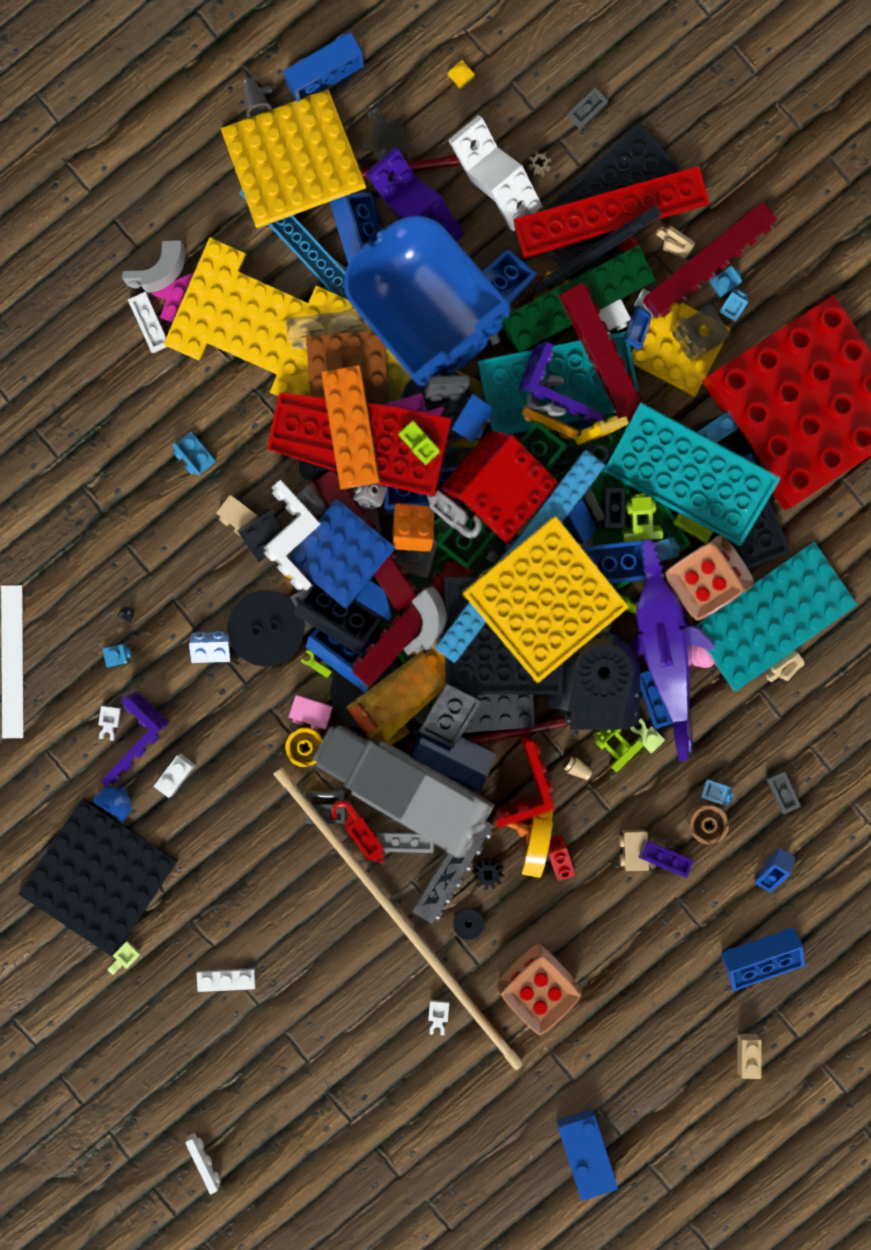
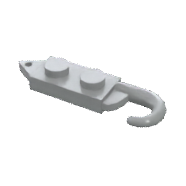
(453, 513)

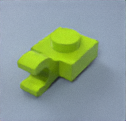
(321, 667)

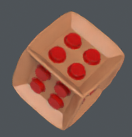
(709, 577)
(539, 989)

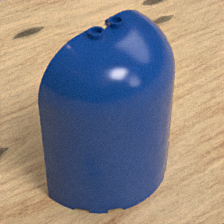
(424, 298)

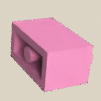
(310, 712)

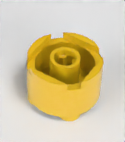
(295, 750)

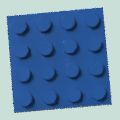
(341, 553)

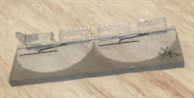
(322, 324)

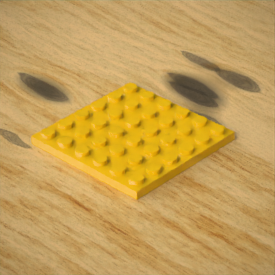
(292, 158)
(545, 599)

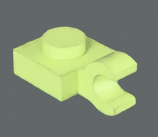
(125, 956)

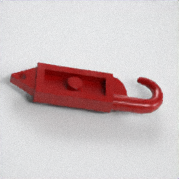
(360, 832)

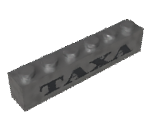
(447, 878)

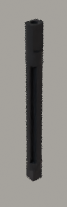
(598, 249)

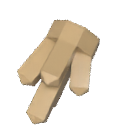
(675, 242)
(785, 667)

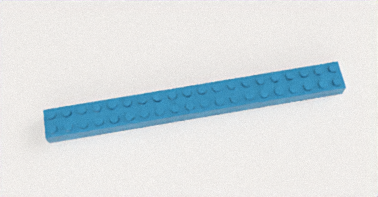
(310, 253)
(557, 504)

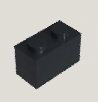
(613, 508)

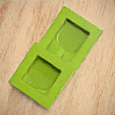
(419, 442)

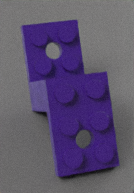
(408, 195)

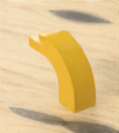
(538, 845)

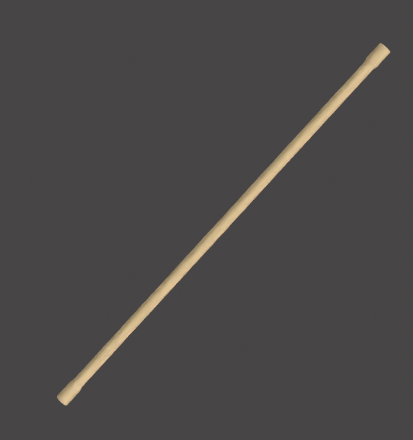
(287, 782)

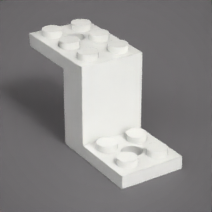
(495, 171)
(290, 536)

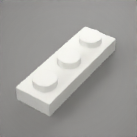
(148, 322)
(226, 980)
(203, 1163)

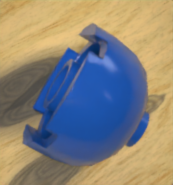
(114, 801)

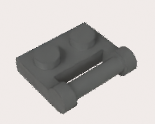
(325, 809)

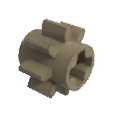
(536, 168)

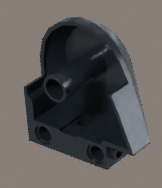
(598, 696)

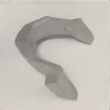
(552, 410)

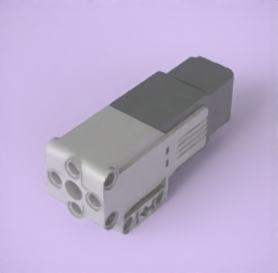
(405, 789)

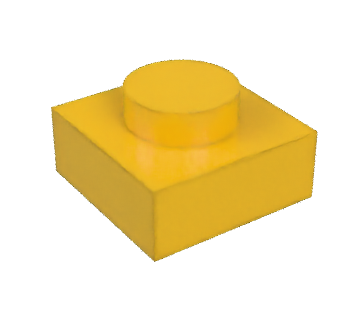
(461, 74)

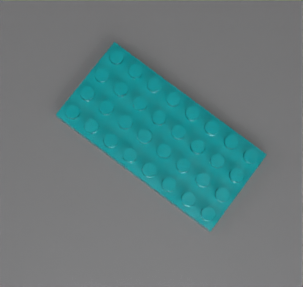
(569, 361)
(691, 474)
(775, 616)

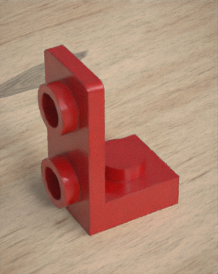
(560, 858)

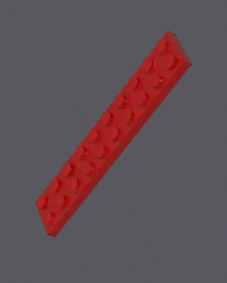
(609, 211)

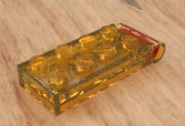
(395, 694)

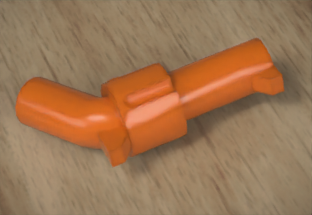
(522, 829)

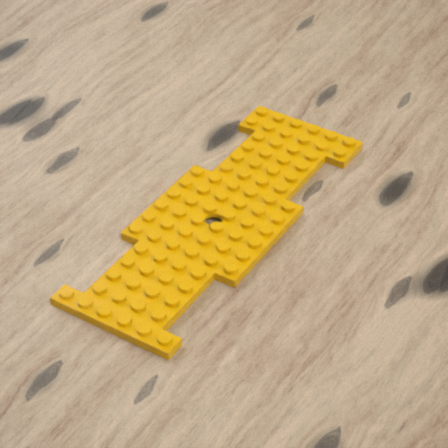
(251, 324)

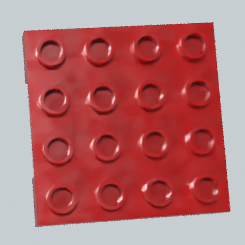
(802, 400)

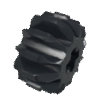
(495, 872)

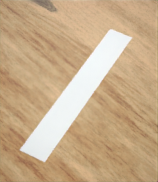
(12, 661)

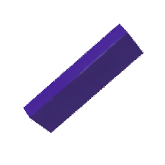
(665, 858)

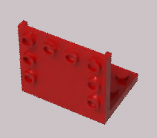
(500, 483)
(522, 808)

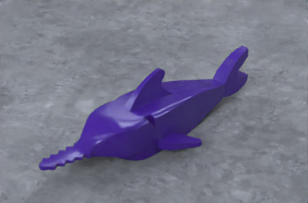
(667, 646)

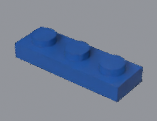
(654, 703)

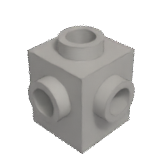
(370, 495)

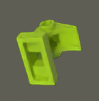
(639, 505)
(622, 752)

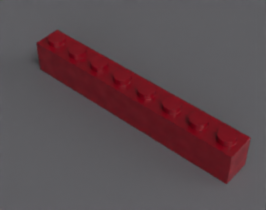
(710, 260)
(601, 351)
(389, 575)
(403, 629)

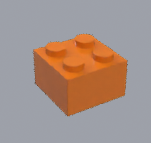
(413, 527)

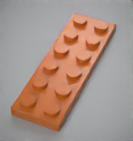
(350, 427)

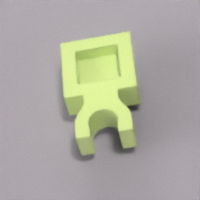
(648, 737)

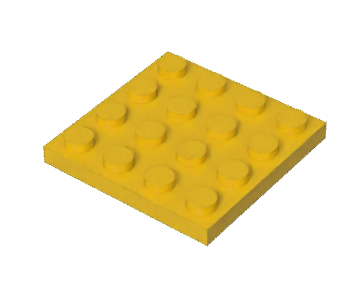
(665, 358)

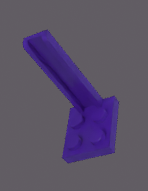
(535, 371)
(147, 717)

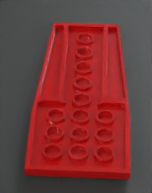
(304, 433)

